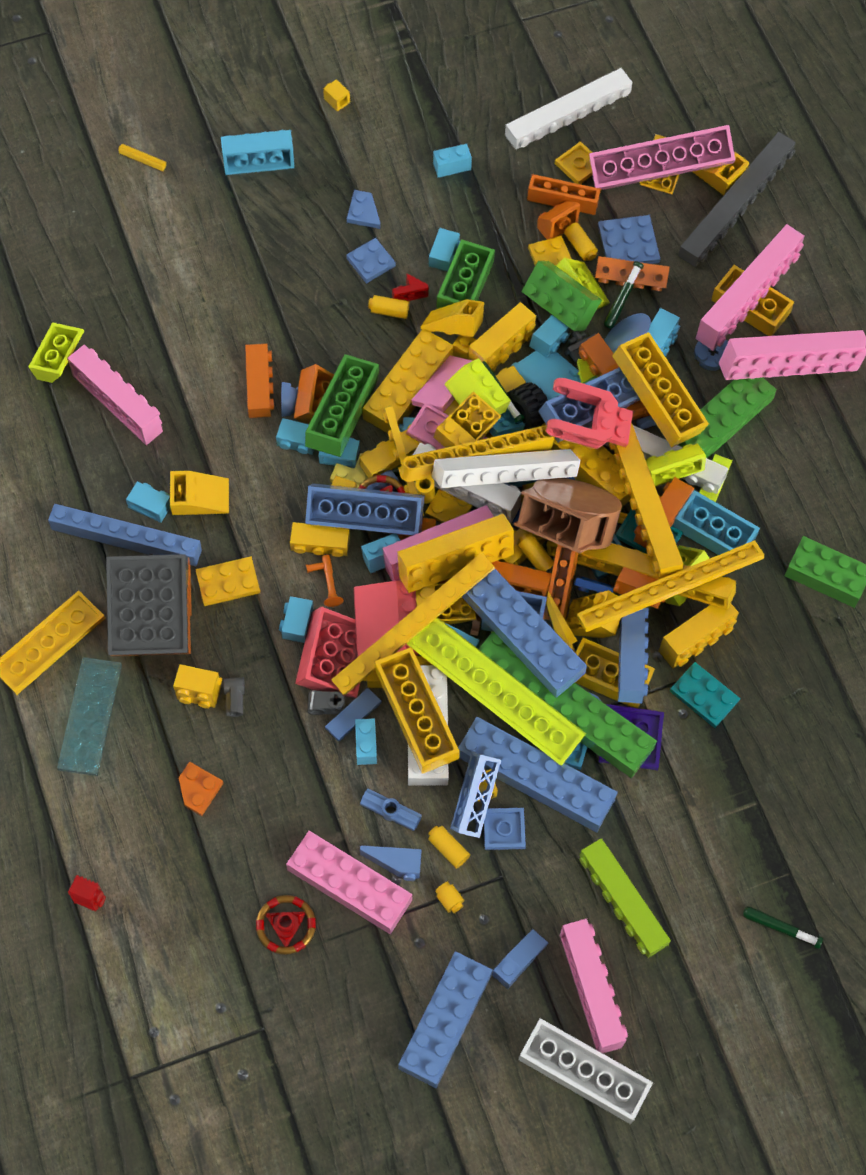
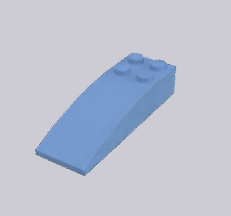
(582, 413)

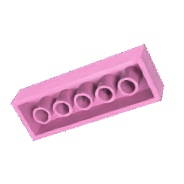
(115, 394)
(462, 521)
(349, 882)
(593, 987)

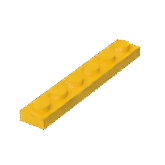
(399, 451)

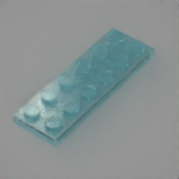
(89, 716)

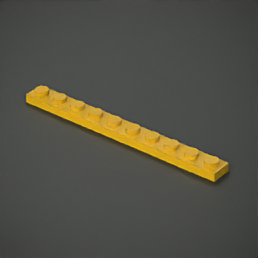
(670, 586)
(413, 623)

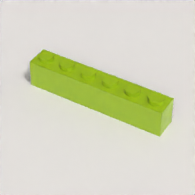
(624, 897)

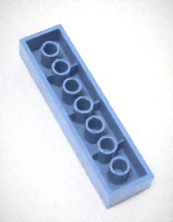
(525, 633)
(540, 775)

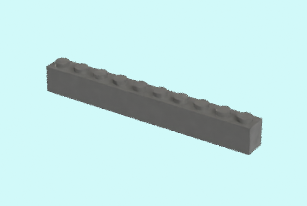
(737, 199)

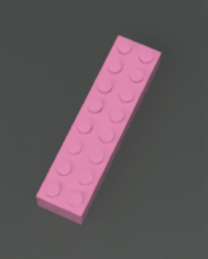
(662, 157)
(750, 287)
(793, 355)

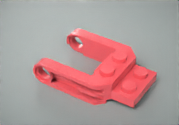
(609, 421)

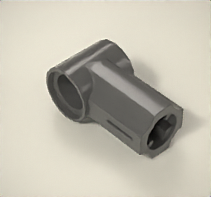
(234, 690)

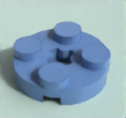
(705, 359)

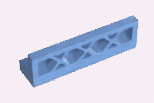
(469, 791)

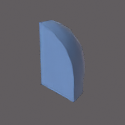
(288, 399)

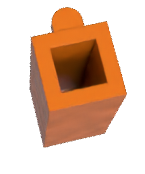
(631, 580)

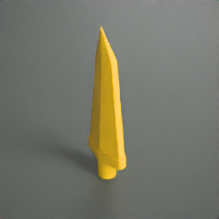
(559, 624)

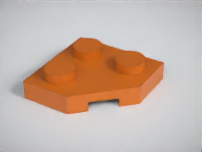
(198, 788)

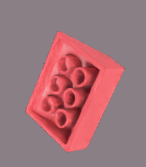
(379, 610)
(327, 651)

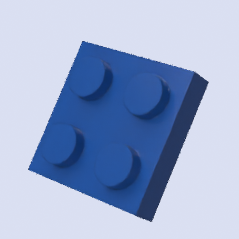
(586, 584)

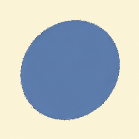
(627, 330)

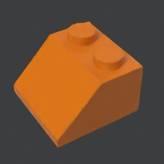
(558, 219)

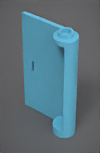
(544, 370)

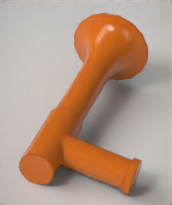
(333, 600)

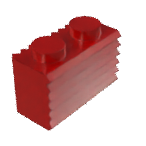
(86, 893)

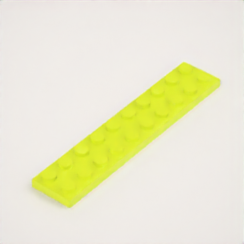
(498, 690)

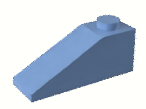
(399, 861)
(519, 959)

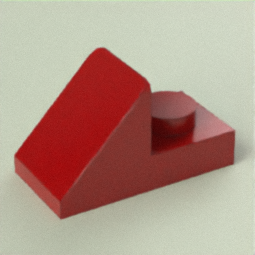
(414, 290)

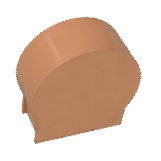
(570, 513)

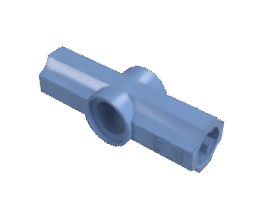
(379, 803)

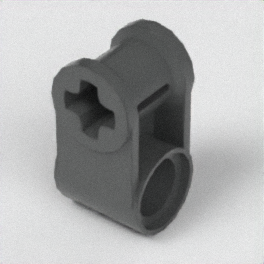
(323, 702)

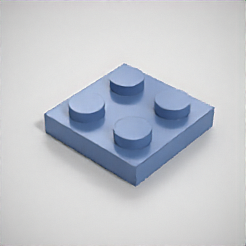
(371, 260)
(504, 829)

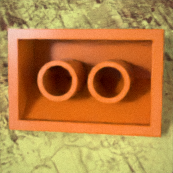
(311, 389)

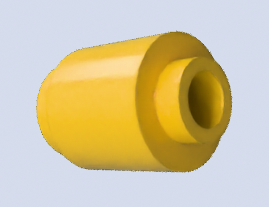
(449, 897)

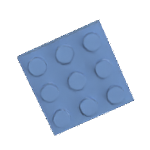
(629, 239)

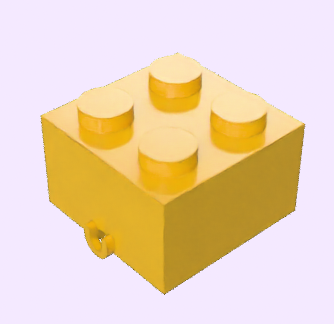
(197, 686)

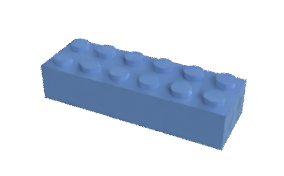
(364, 509)
(445, 1019)

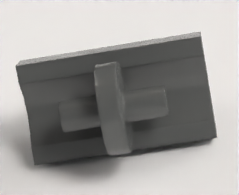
(572, 350)

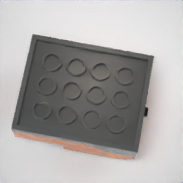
(148, 605)

